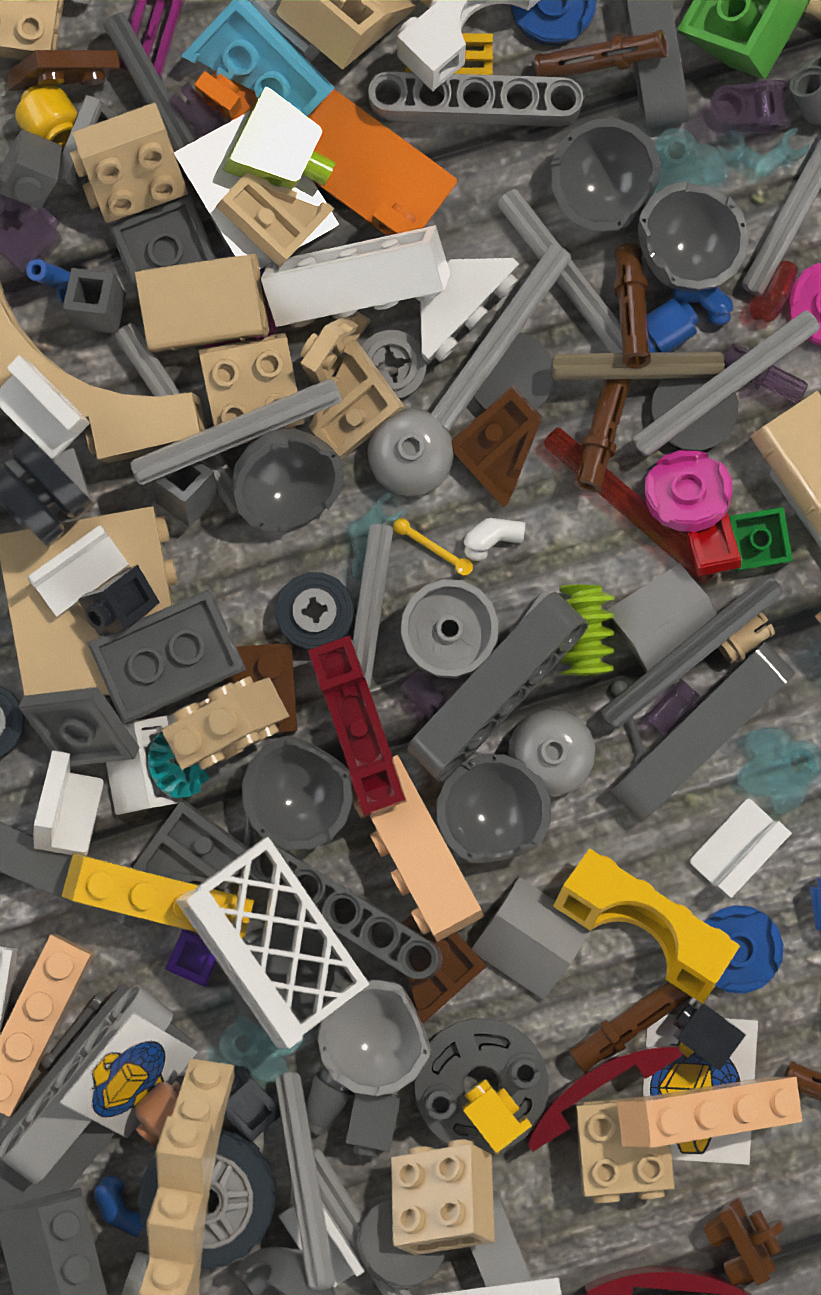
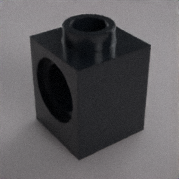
(707, 1033)

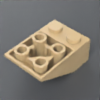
(344, 26)

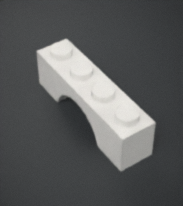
(434, 41)

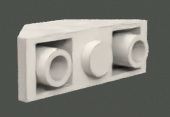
(462, 302)

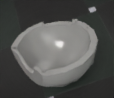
(375, 1040)

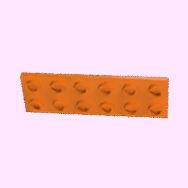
(374, 167)

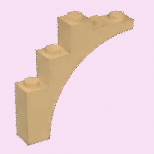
(119, 422)
(184, 1179)

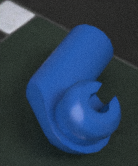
(49, 275)
(713, 300)
(112, 1206)

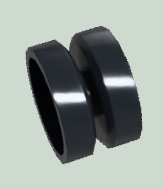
(37, 489)

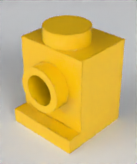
(494, 1115)

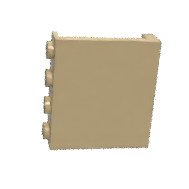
(54, 649)

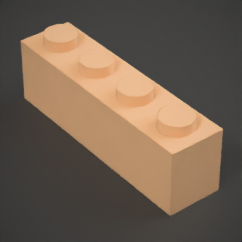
(423, 863)
(38, 1016)
(709, 1111)

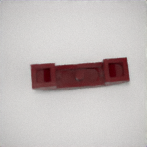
(357, 725)
(647, 1059)
(662, 1278)

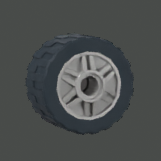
(245, 1203)

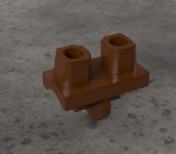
(752, 1238)

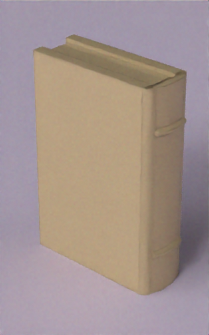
(202, 302)
(794, 453)

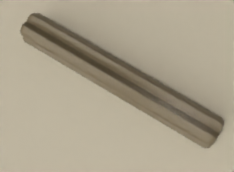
(662, 366)

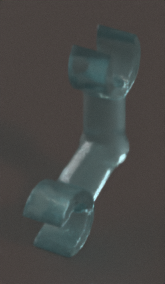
(758, 163)
(359, 530)

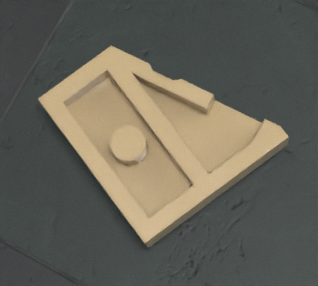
(272, 215)
(325, 353)
(364, 403)

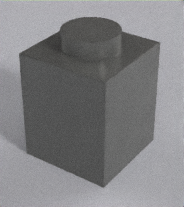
(30, 169)
(94, 300)
(186, 492)
(372, 1123)

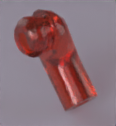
(777, 295)

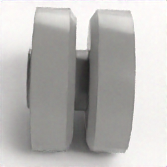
(459, 604)

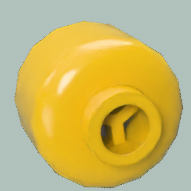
(47, 113)

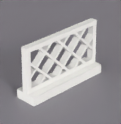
(240, 964)

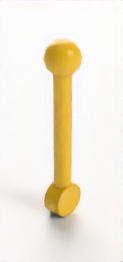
(462, 566)

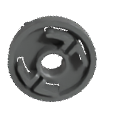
(518, 1071)

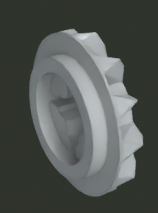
(403, 348)

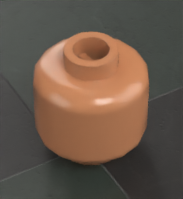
(154, 1109)

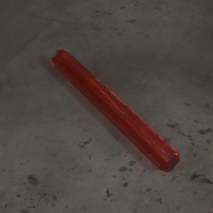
(627, 503)

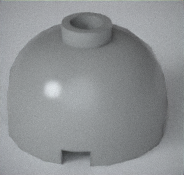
(410, 453)
(555, 748)

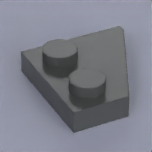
(190, 848)

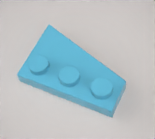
(257, 55)

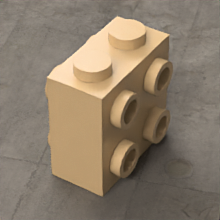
(29, 26)
(128, 163)
(247, 376)
(225, 723)
(615, 1169)
(442, 1198)

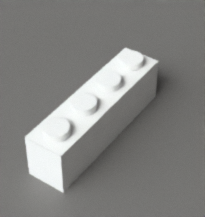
(356, 277)

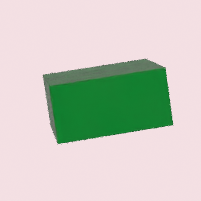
(762, 539)

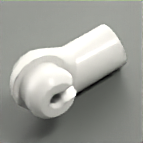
(489, 533)

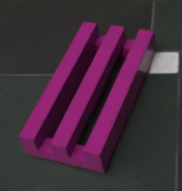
(168, 34)

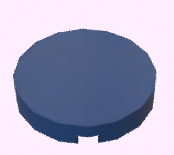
(555, 20)
(759, 950)

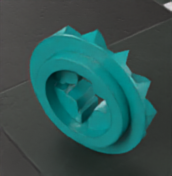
(171, 777)

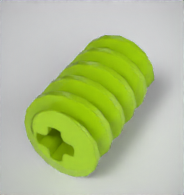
(587, 652)

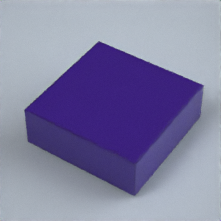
(191, 958)

